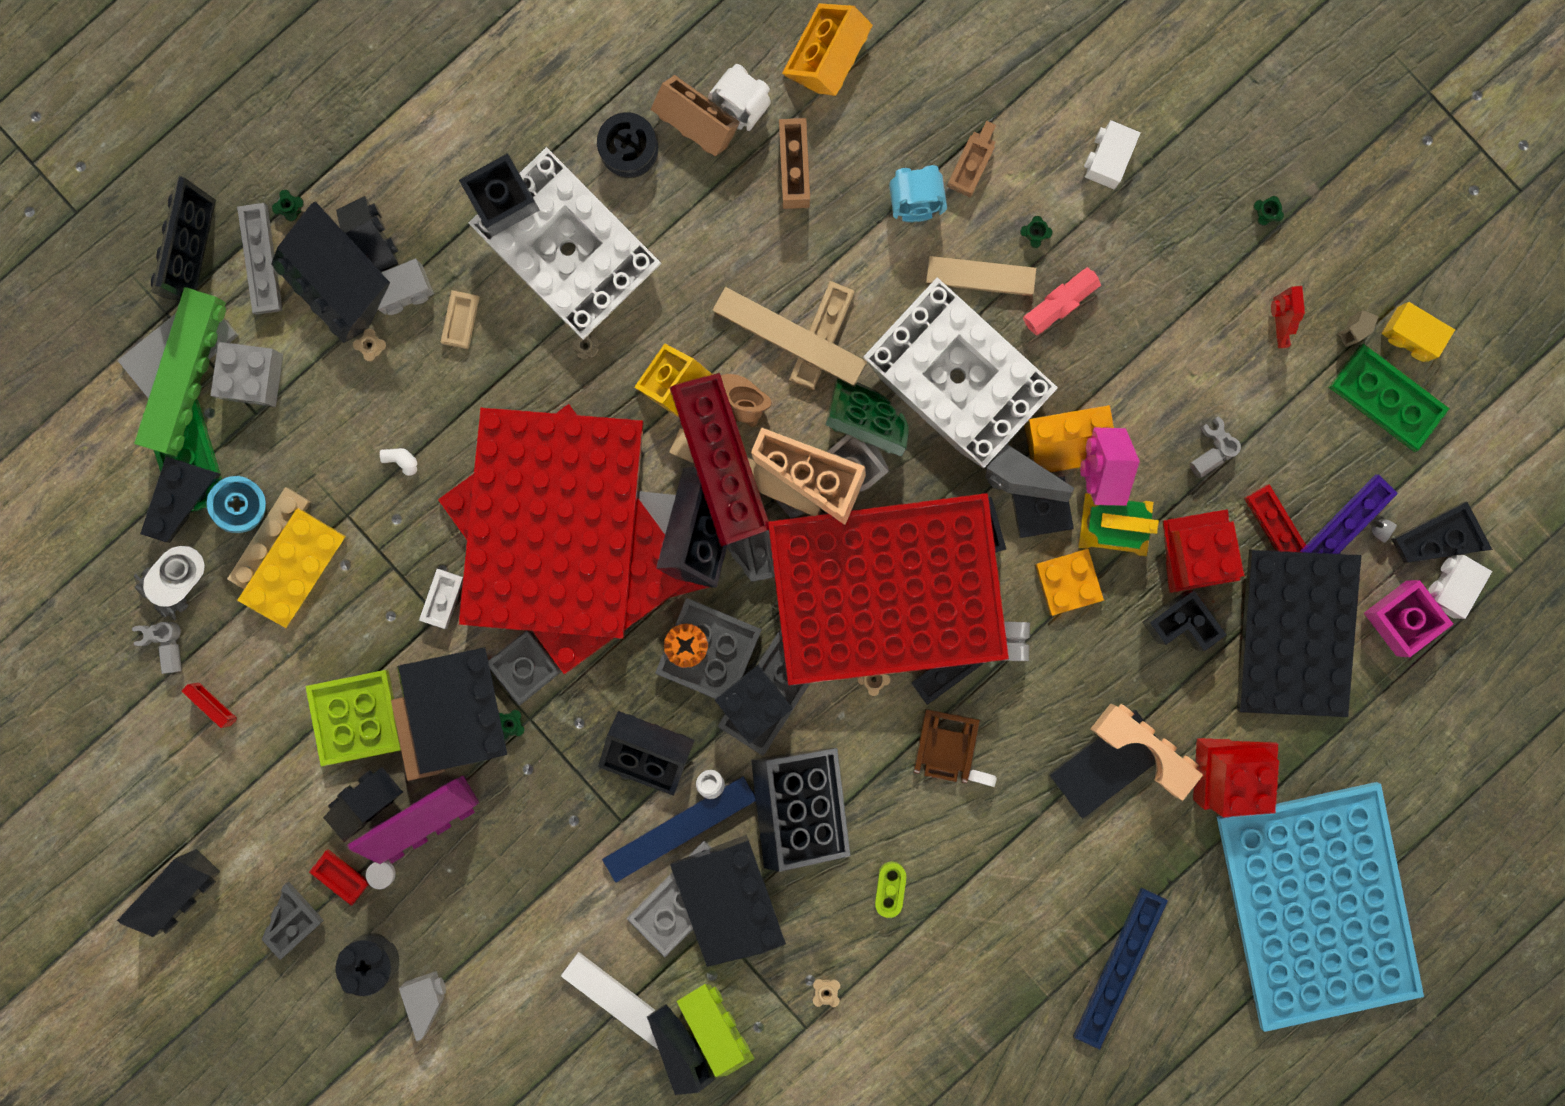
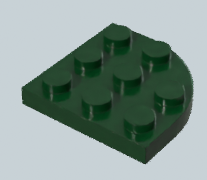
(867, 417)

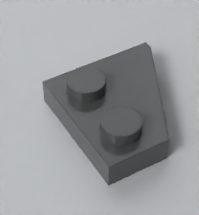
(754, 556)
(290, 922)

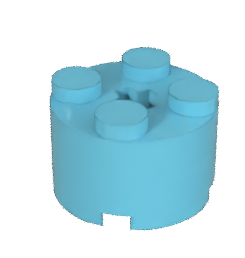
(917, 194)
(224, 494)

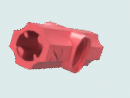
(1062, 301)

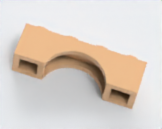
(1172, 772)

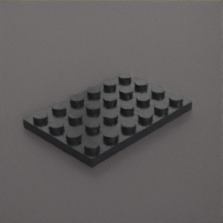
(1298, 633)

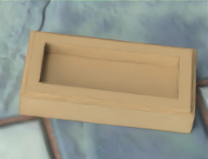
(460, 319)

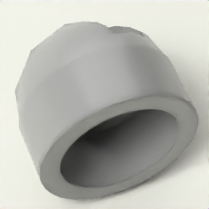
(1385, 530)

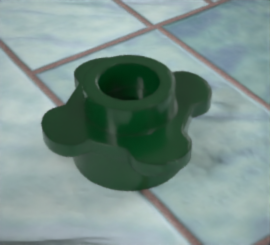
(1272, 203)
(295, 208)
(1036, 224)
(516, 728)

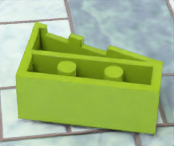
(715, 1030)

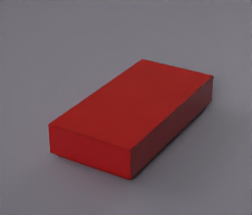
(209, 705)
(339, 877)

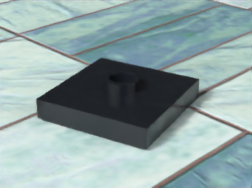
(1041, 515)

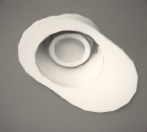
(173, 575)

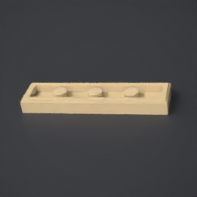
(982, 276)
(826, 325)

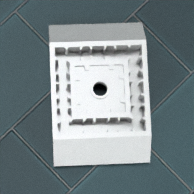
(606, 257)
(947, 335)

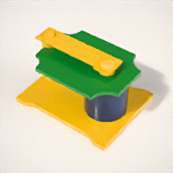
(1117, 526)

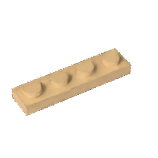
(267, 535)

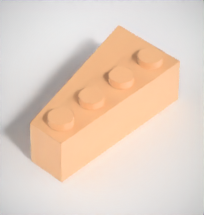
(815, 474)

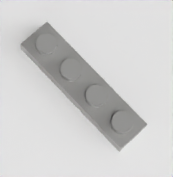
(258, 257)

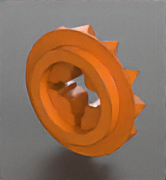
(685, 632)

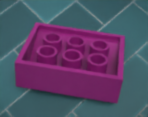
(417, 822)

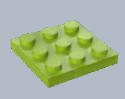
(353, 717)

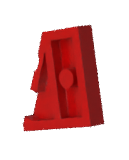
(1288, 312)

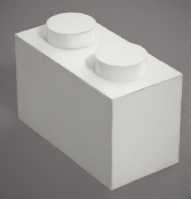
(1112, 154)
(1459, 585)

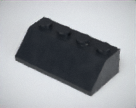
(691, 540)

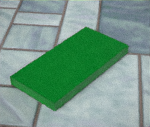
(1389, 398)
(196, 450)

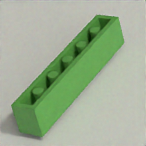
(180, 372)

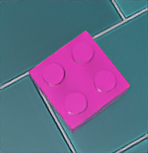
(1109, 466)
(1408, 618)

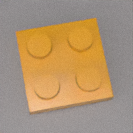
(1069, 582)

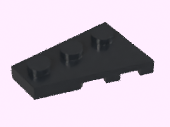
(175, 497)

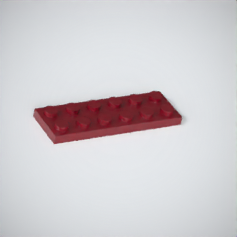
(720, 458)

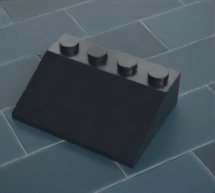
(183, 240)
(330, 273)
(452, 710)
(800, 809)
(727, 902)

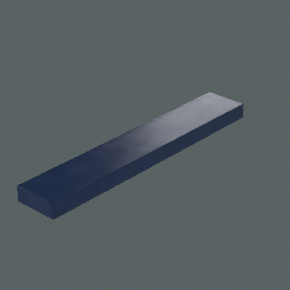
(678, 829)
(1120, 968)

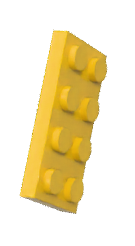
(291, 568)

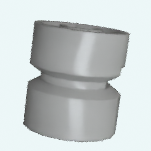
(1016, 635)

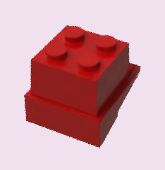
(1201, 551)
(1237, 776)

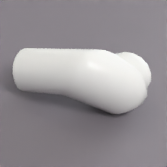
(402, 458)

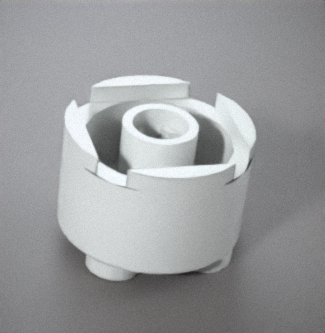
(741, 96)

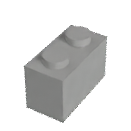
(407, 286)

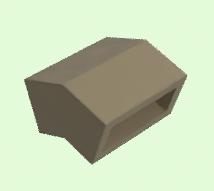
(1358, 327)

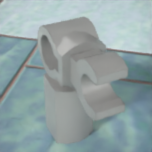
(1226, 449)
(166, 634)

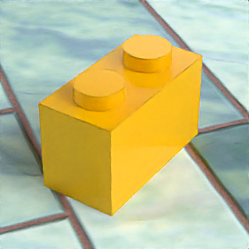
(1417, 332)

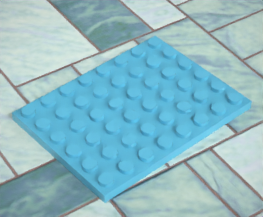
(1321, 907)

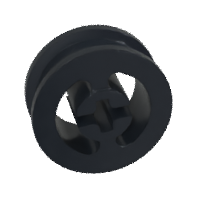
(629, 129)

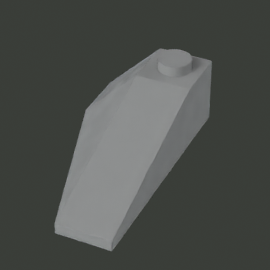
(859, 453)

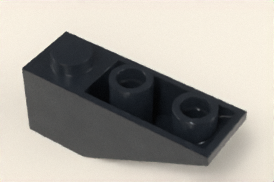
(680, 1053)

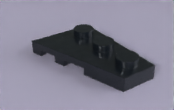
(1444, 535)

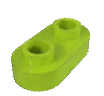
(890, 889)

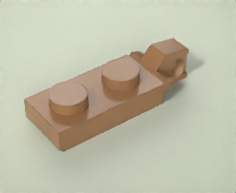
(973, 161)

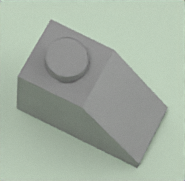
(422, 1001)

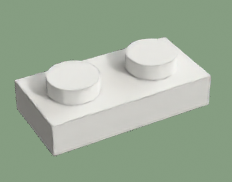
(441, 599)

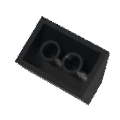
(645, 753)
(170, 894)

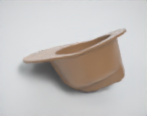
(745, 399)

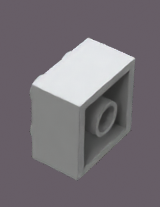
(246, 374)

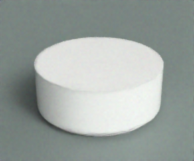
(982, 778)
(710, 784)
(380, 875)

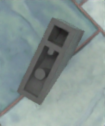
(1022, 476)

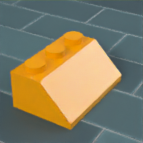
(828, 48)
(1061, 439)

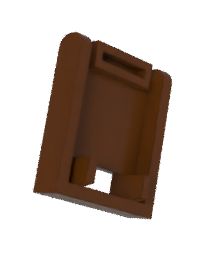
(946, 750)

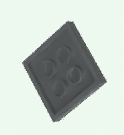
(727, 653)

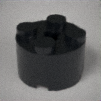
(356, 976)

